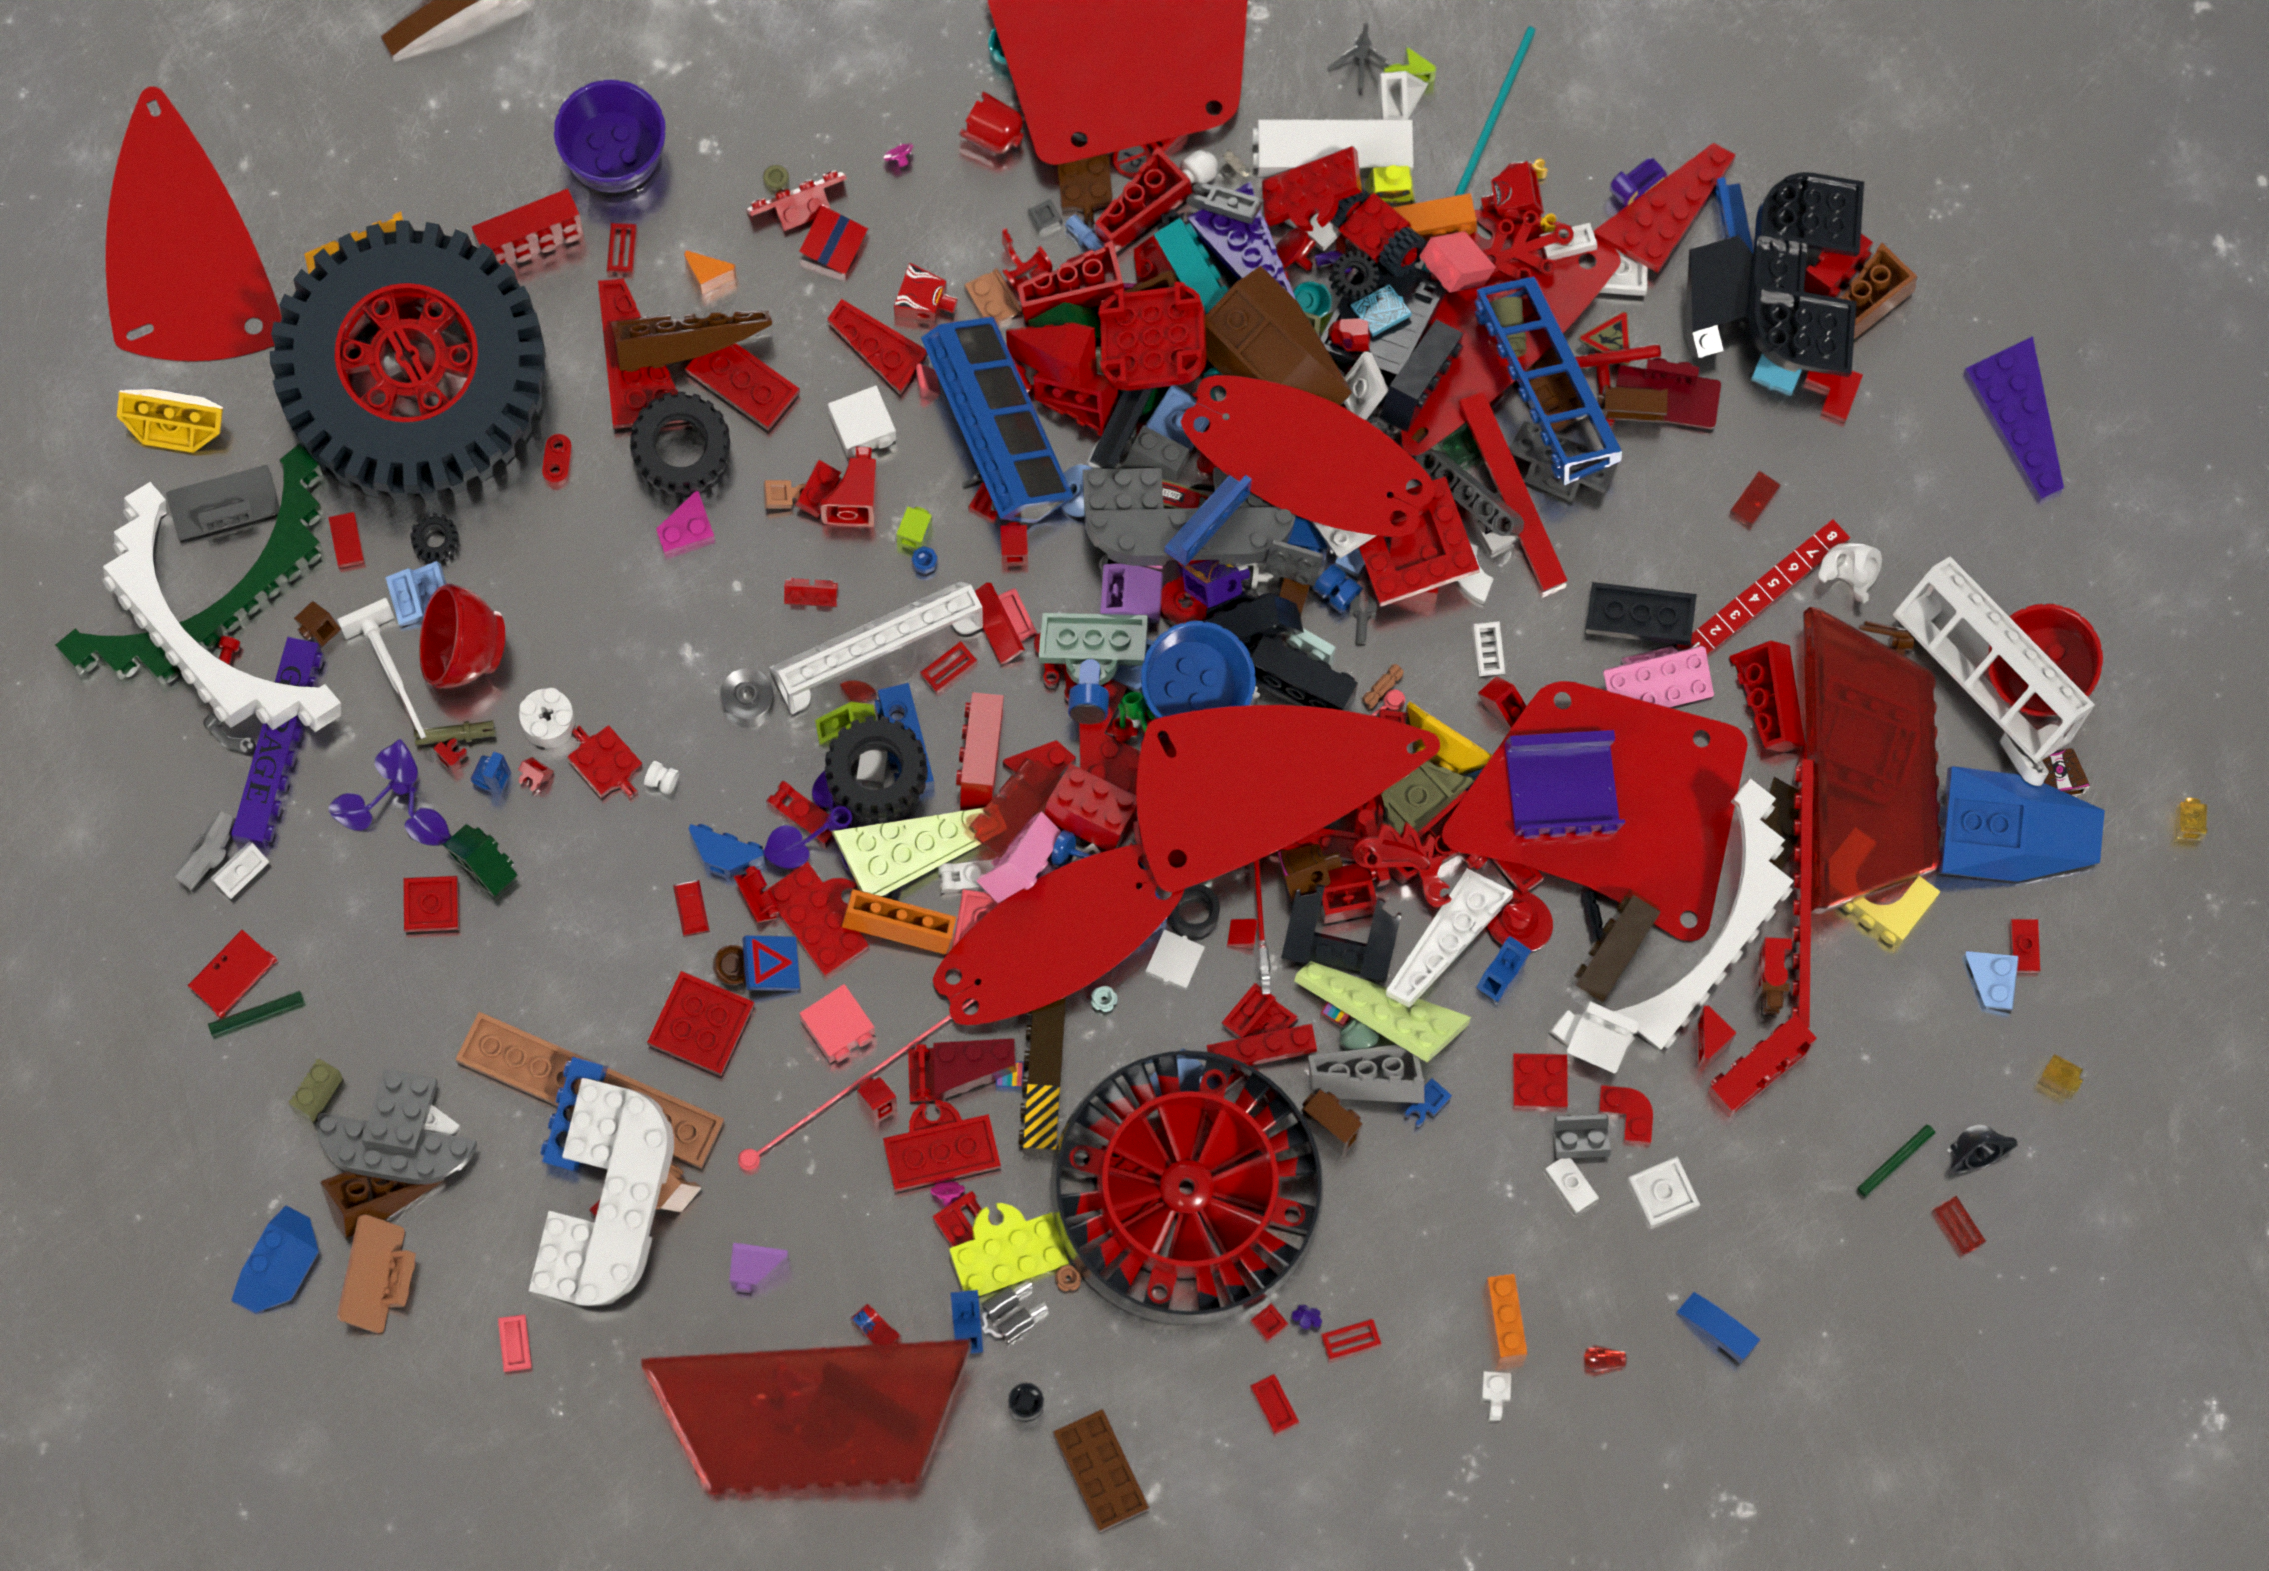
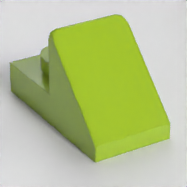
(1416, 66)

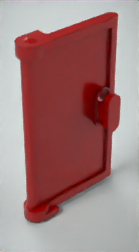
(232, 974)

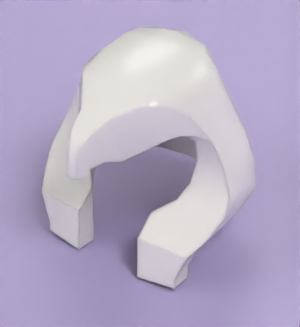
(1853, 563)

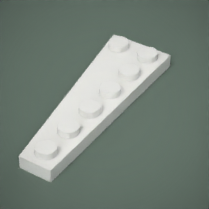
(1454, 927)

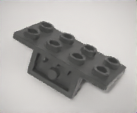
(1530, 447)
(223, 502)

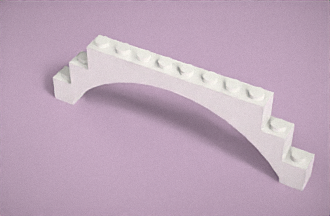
(227, 690)
(1758, 891)

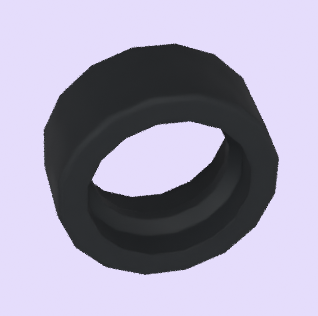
(1198, 929)

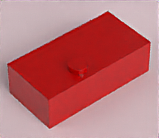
(1415, 549)

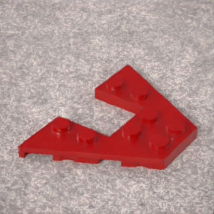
(1107, 756)

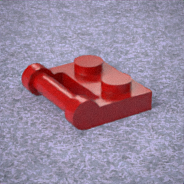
(954, 1223)

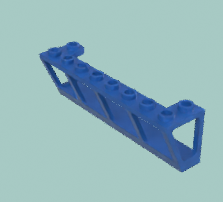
(1569, 365)

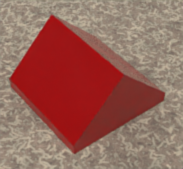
(1713, 1037)

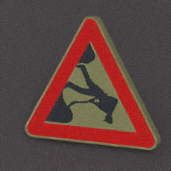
(1609, 335)

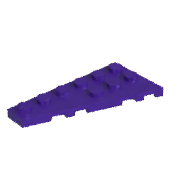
(2016, 402)

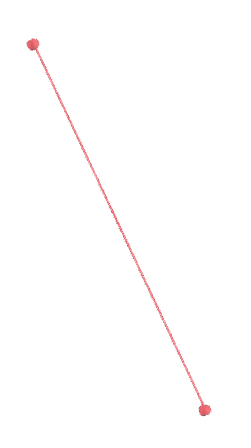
(749, 1158)

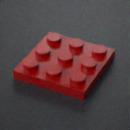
(701, 1023)

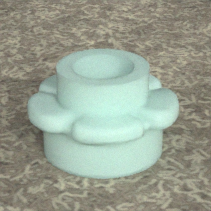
(1100, 992)

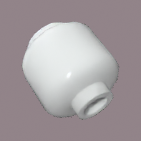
(1199, 167)

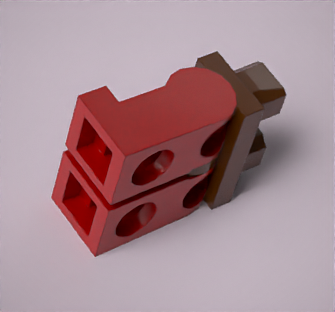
(1773, 974)

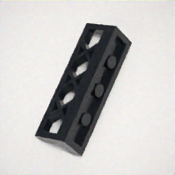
(1120, 428)

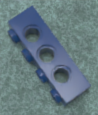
(900, 699)
(566, 1097)

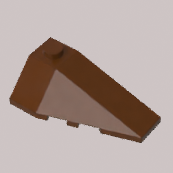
(357, 1195)

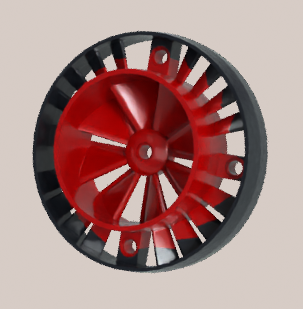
(1234, 1228)

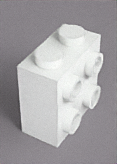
(862, 421)

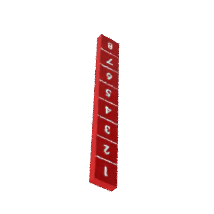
(1767, 588)

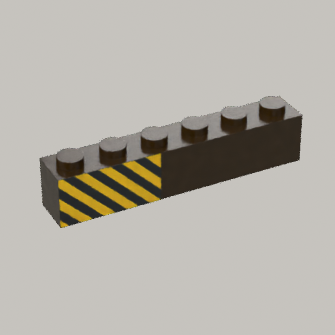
(1043, 1079)

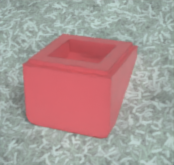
(927, 381)

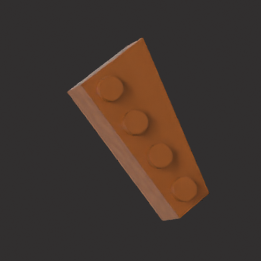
(1879, 288)

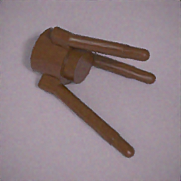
(1899, 637)

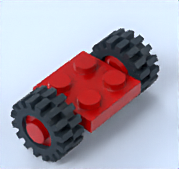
(1379, 232)

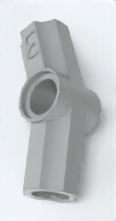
(206, 850)

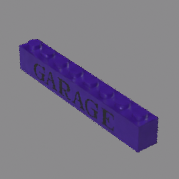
(275, 751)

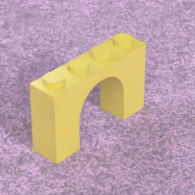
(1899, 918)

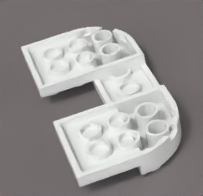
(606, 1257)

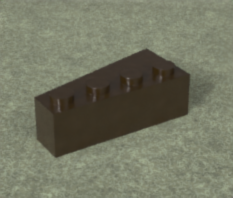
(1782, 819)
(1617, 945)

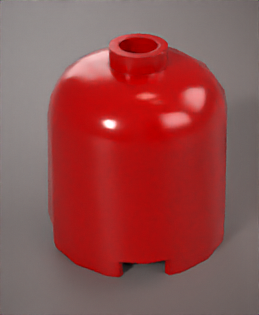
(993, 125)

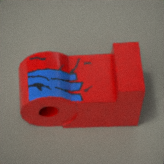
(874, 1327)

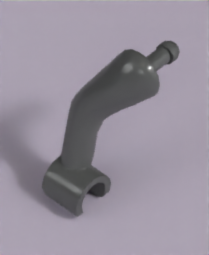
(243, 745)

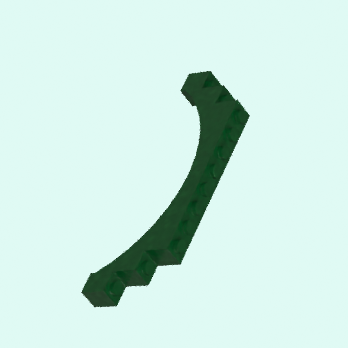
(281, 560)

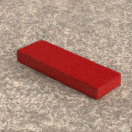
(998, 625)

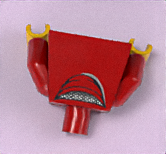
(1517, 192)

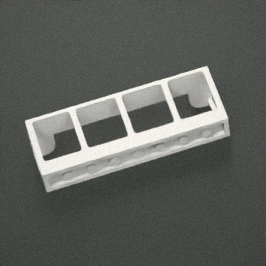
(952, 606)
(2008, 642)

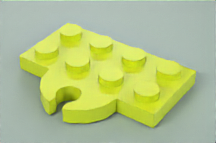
(1007, 1251)

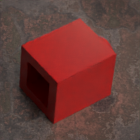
(1014, 543)

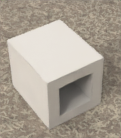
(872, 769)

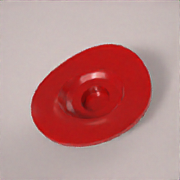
(1525, 920)

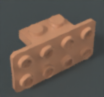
(375, 1274)

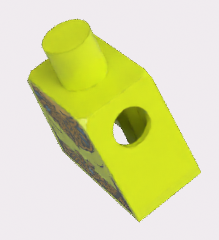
(1392, 185)

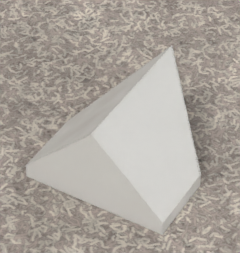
(1399, 94)

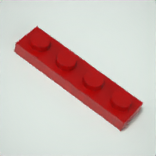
(1268, 1046)

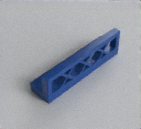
(1732, 211)
(1208, 519)

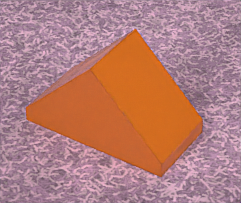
(709, 272)

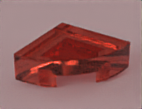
(857, 691)

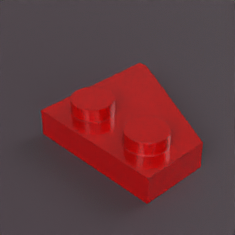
(1052, 755)

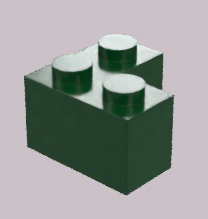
(1069, 313)
(481, 858)

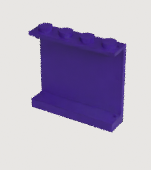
(1562, 784)

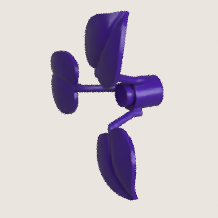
(398, 765)
(785, 843)

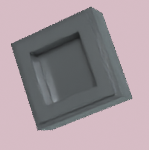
(1045, 216)

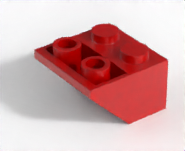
(1348, 894)

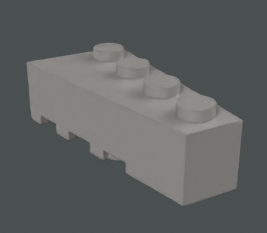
(1369, 1074)

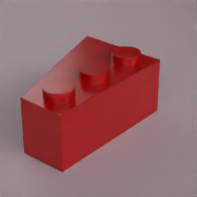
(1088, 404)

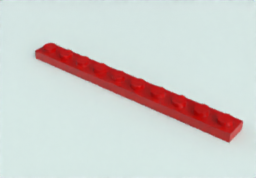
(1802, 882)

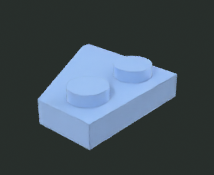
(1995, 978)

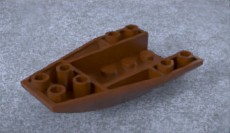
(1268, 337)

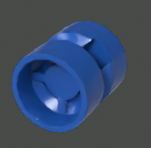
(1332, 580)

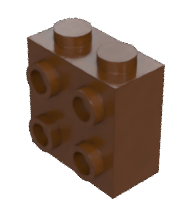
(1331, 1121)

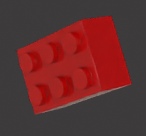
(1091, 808)

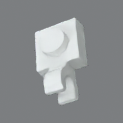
(1496, 1389)

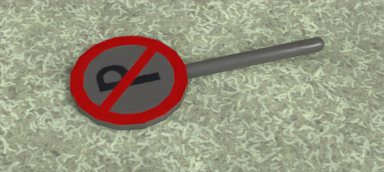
(1127, 160)

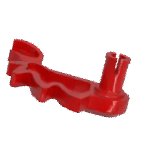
(1393, 850)

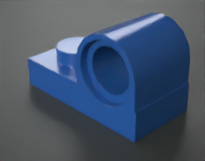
(491, 773)

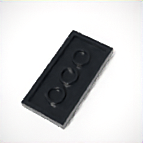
(1641, 613)

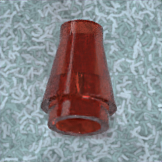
(1603, 1358)

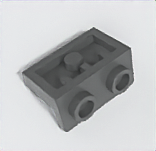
(1581, 1136)

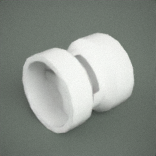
(661, 777)

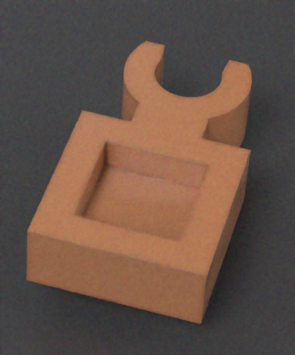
(780, 494)

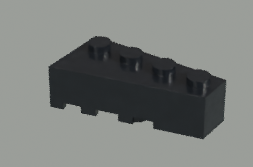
(1421, 375)
(1266, 616)

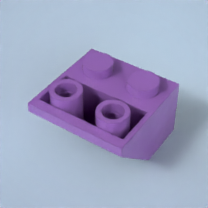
(1131, 591)

